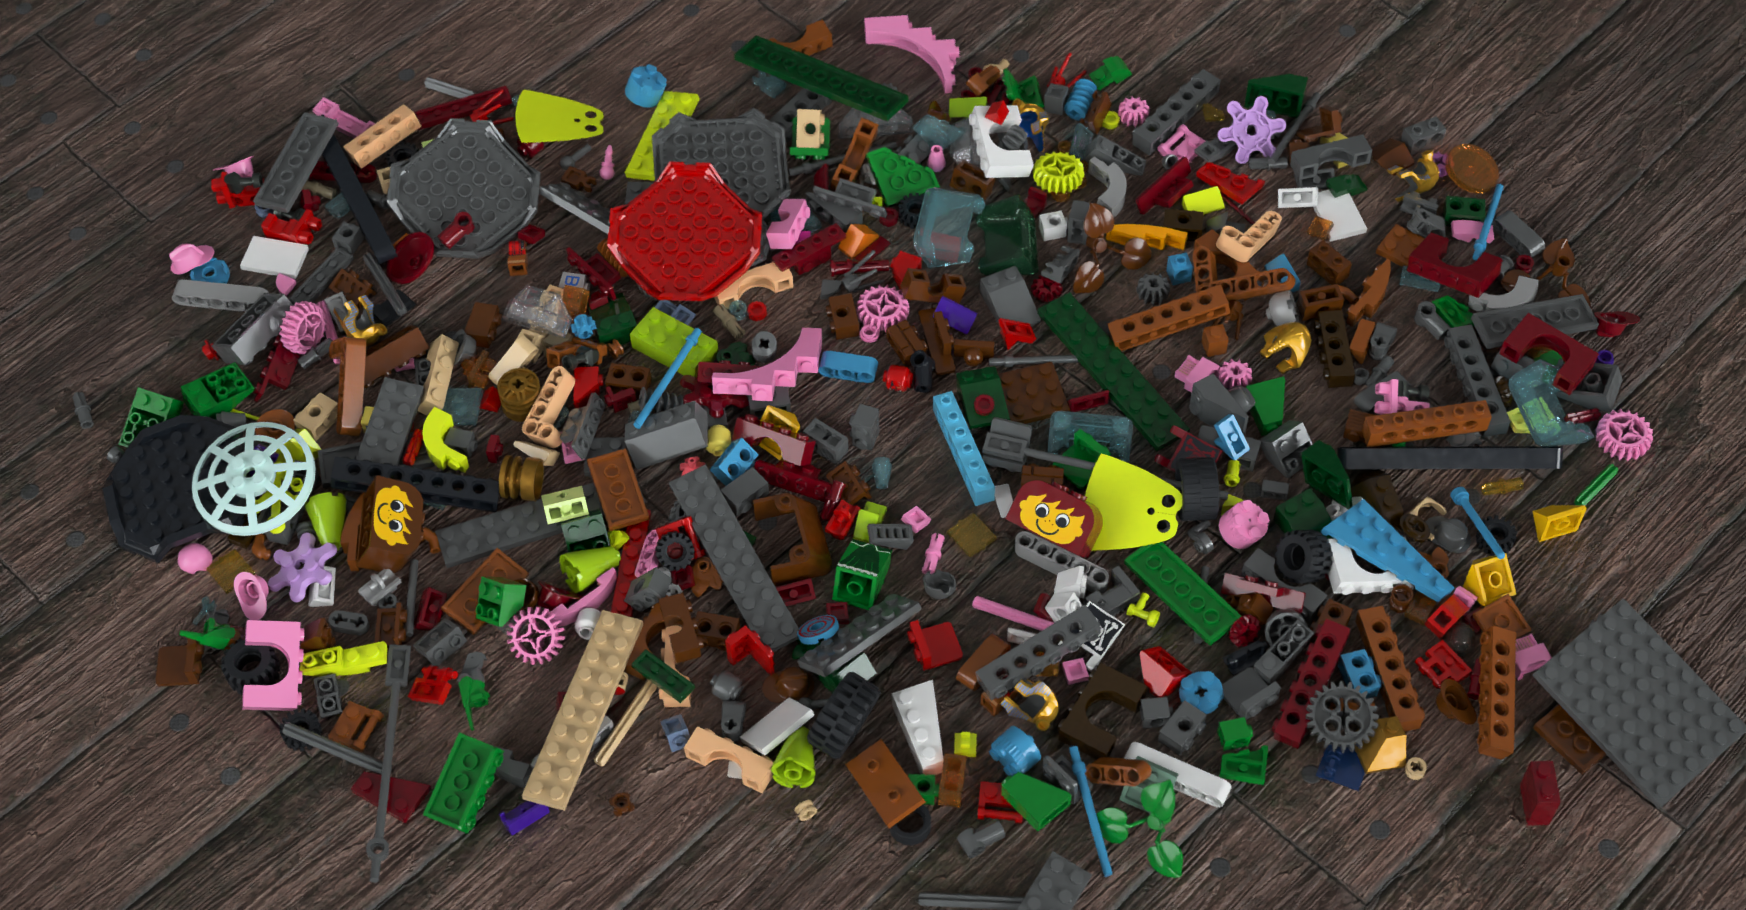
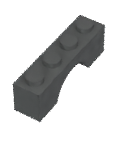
(1352, 151)
(1262, 566)

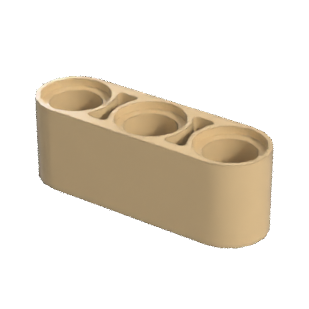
(517, 356)

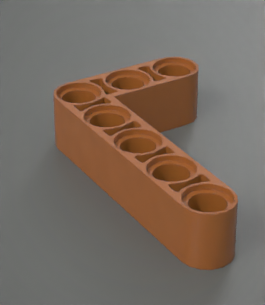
(1236, 283)
(351, 383)

